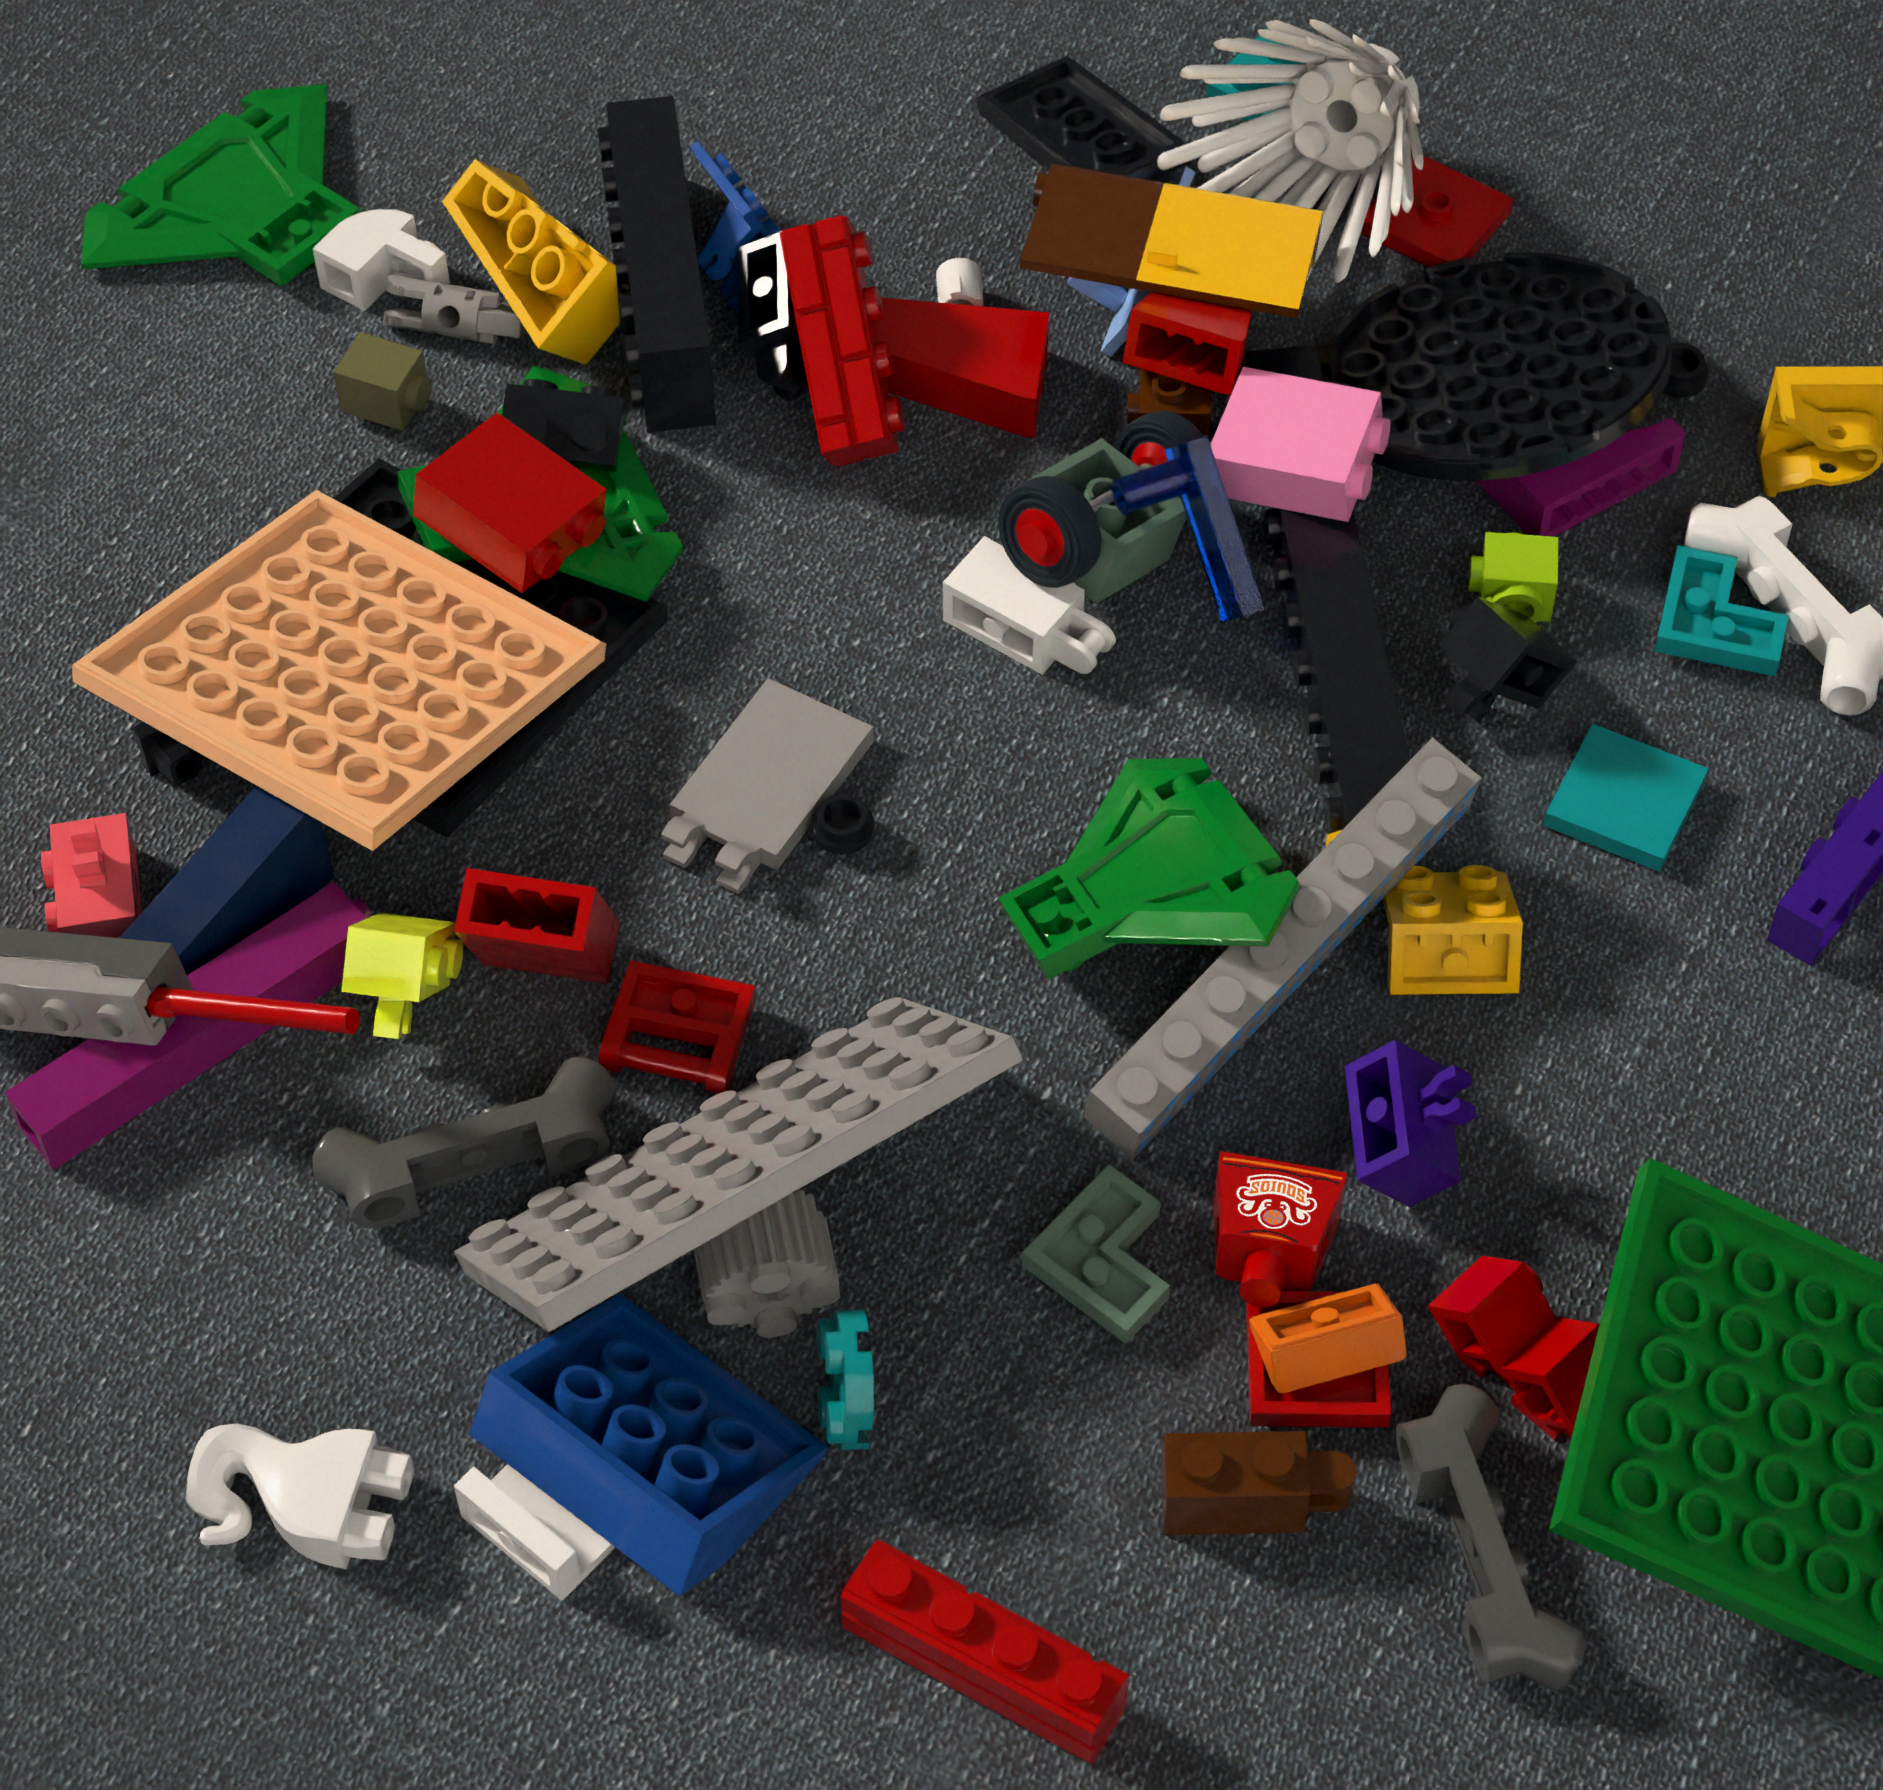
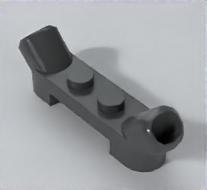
(384, 1177)
(1501, 1625)

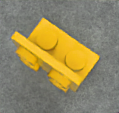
(1453, 933)

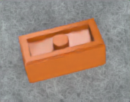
(1329, 1338)

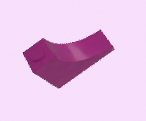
(1571, 493)

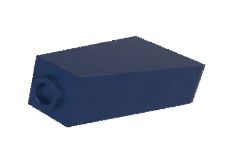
(238, 881)

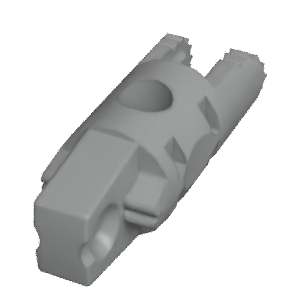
(480, 311)

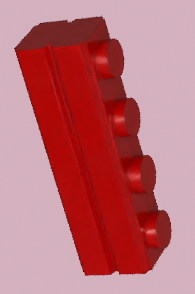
(840, 340)
(984, 1651)

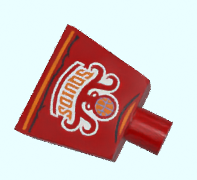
(1273, 1224)

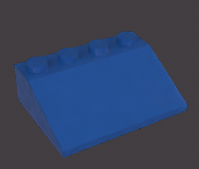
(644, 1440)

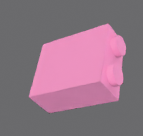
(1299, 443)

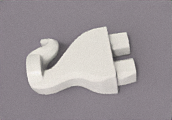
(309, 1488)

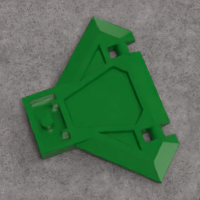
(230, 190)
(631, 509)
(1156, 868)

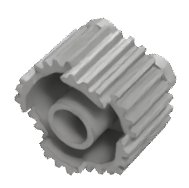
(769, 1268)

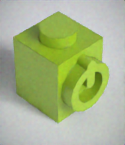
(1517, 573)

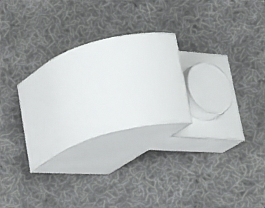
(367, 248)

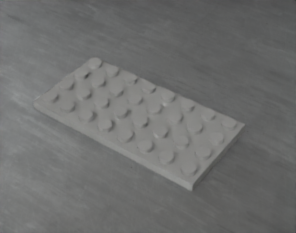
(731, 1159)

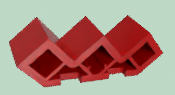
(1506, 1326)

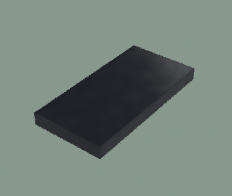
(1079, 122)

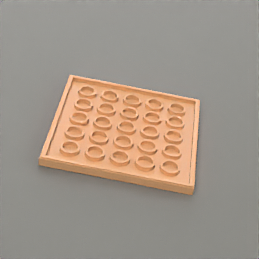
(340, 667)

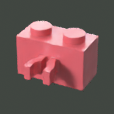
(92, 877)

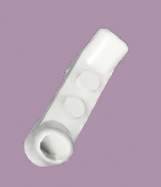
(1841, 641)

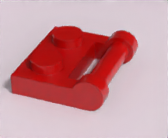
(683, 1009)

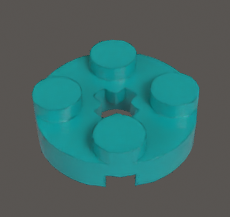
(848, 1401)

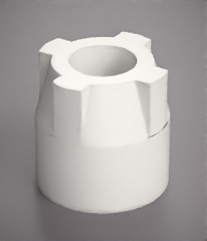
(960, 282)

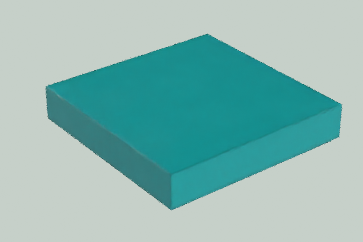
(1626, 797)

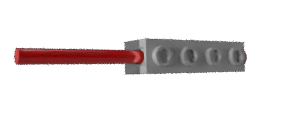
(126, 991)

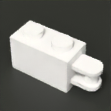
(1019, 617)

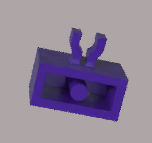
(1406, 1121)

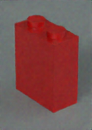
(510, 502)
(537, 925)

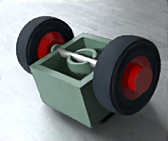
(1067, 525)

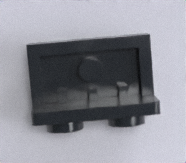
(574, 425)

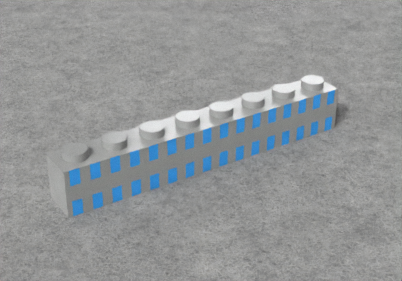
(1253, 981)

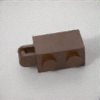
(1249, 1482)

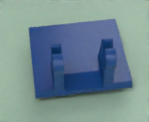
(737, 226)

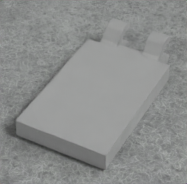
(764, 782)

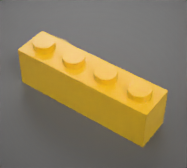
(543, 269)

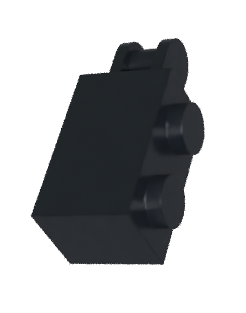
(768, 318)

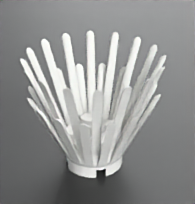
(1334, 121)

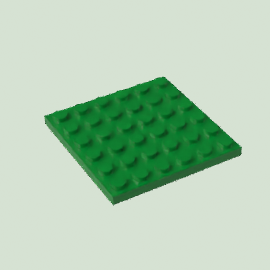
(1737, 1417)

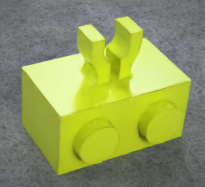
(399, 963)

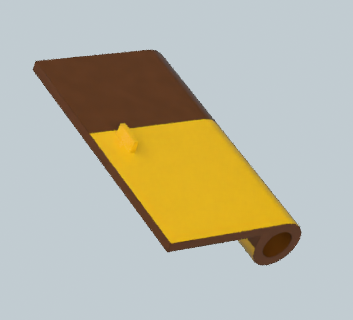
(1172, 239)

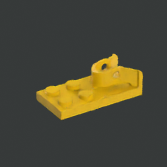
(1818, 420)

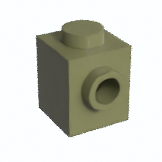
(382, 381)

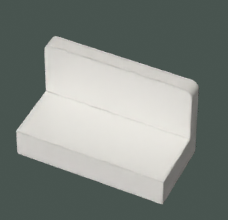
(531, 1528)

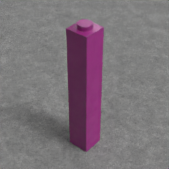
(112, 1082)

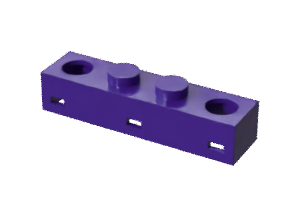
(1833, 879)

